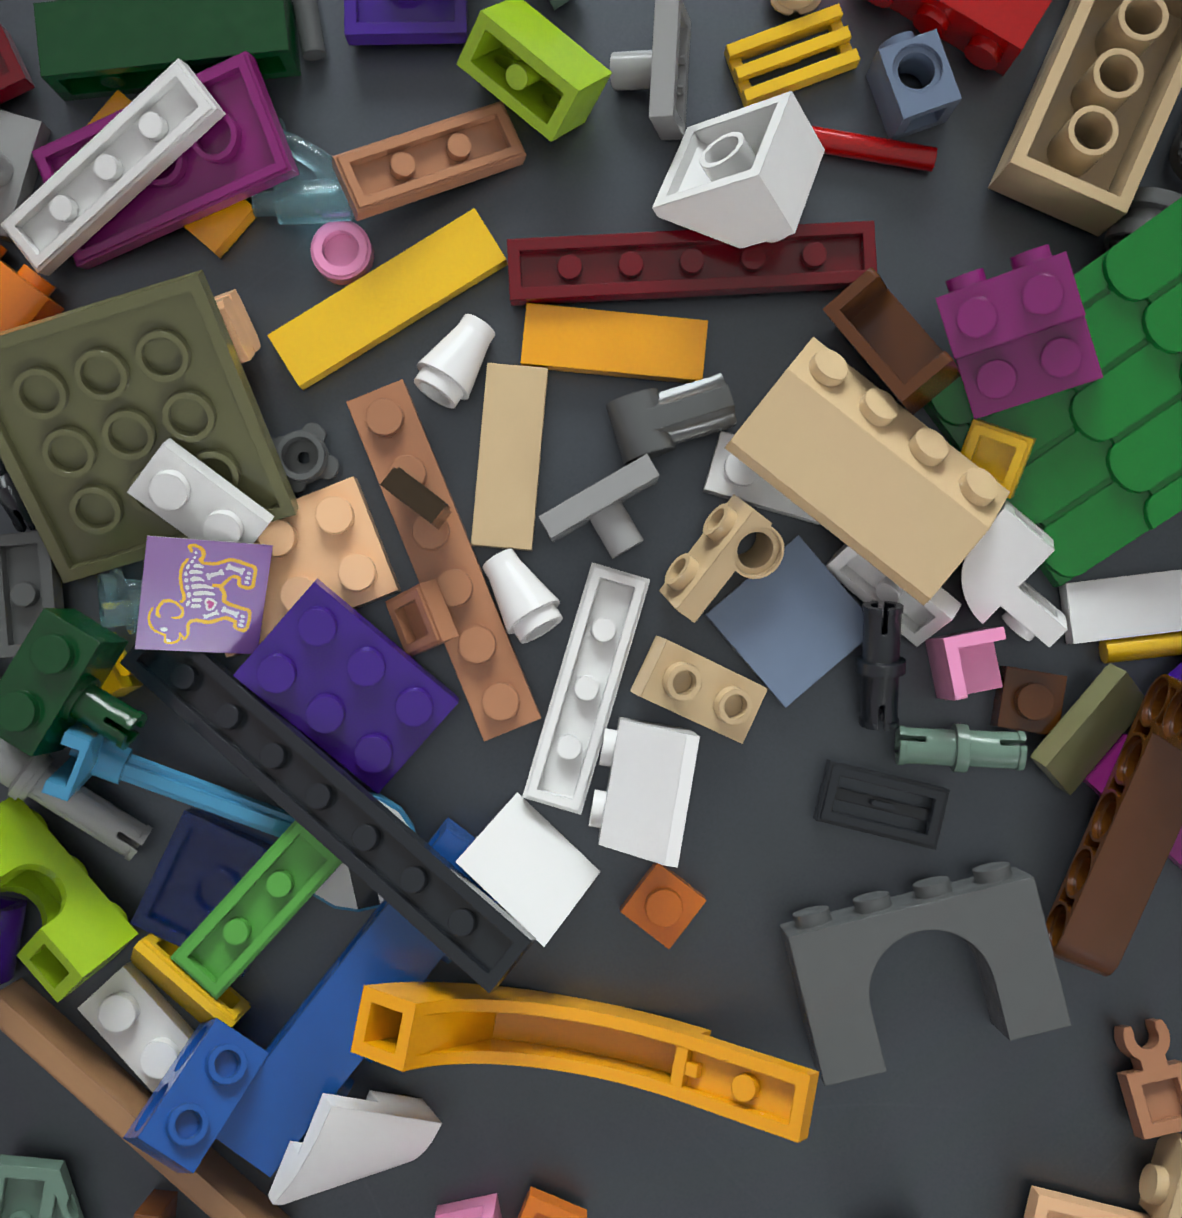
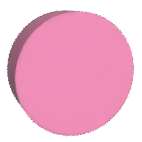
(342, 252)

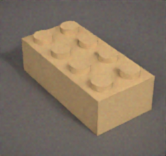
(1095, 111)

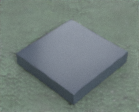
(790, 623)

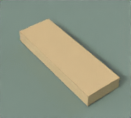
(509, 457)

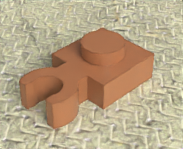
(1154, 1084)

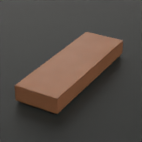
(428, 160)

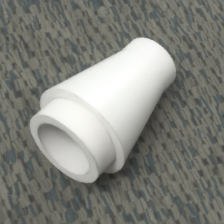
(454, 362)
(522, 598)

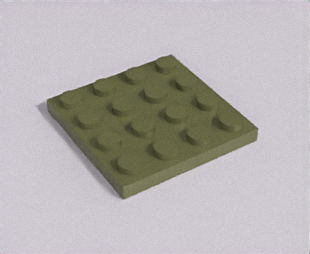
(98, 397)

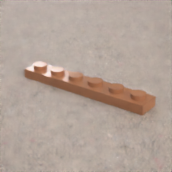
(483, 649)

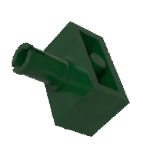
(60, 681)

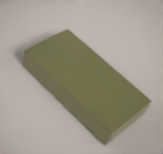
(1089, 729)

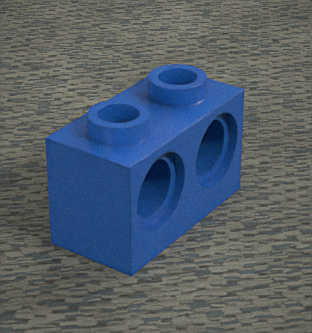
(196, 1096)

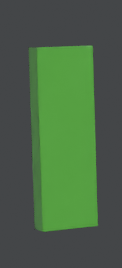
(256, 910)

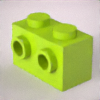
(533, 67)

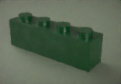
(126, 44)

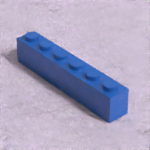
(315, 1044)

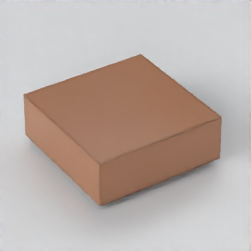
(421, 618)

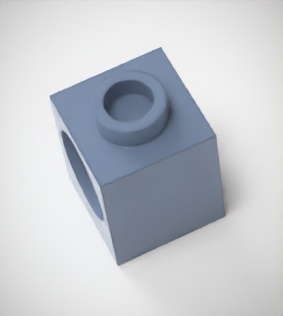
(909, 109)

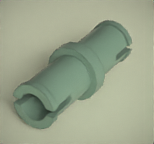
(960, 747)

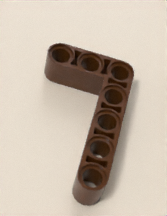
(1124, 839)

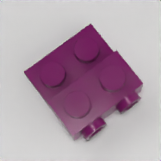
(1018, 332)

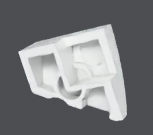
(353, 1141)

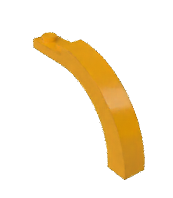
(464, 1024)

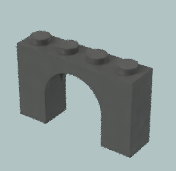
(838, 950)

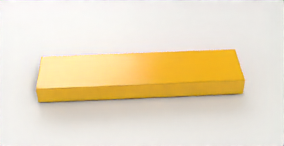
(388, 299)

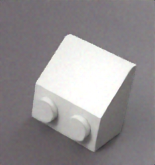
(743, 174)
(645, 789)

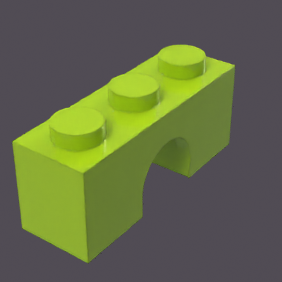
(78, 921)

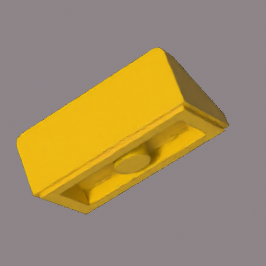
(153, 959)

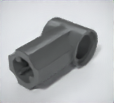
(657, 420)

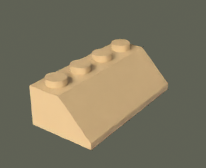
(869, 471)

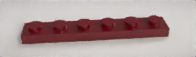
(685, 264)

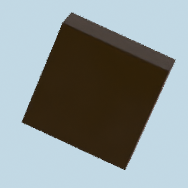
(417, 497)

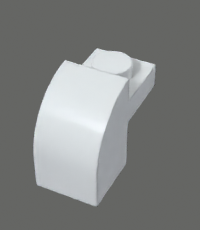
(997, 574)

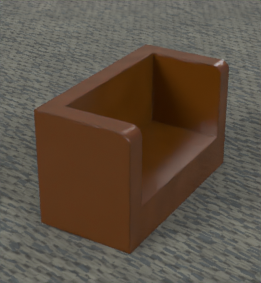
(892, 341)

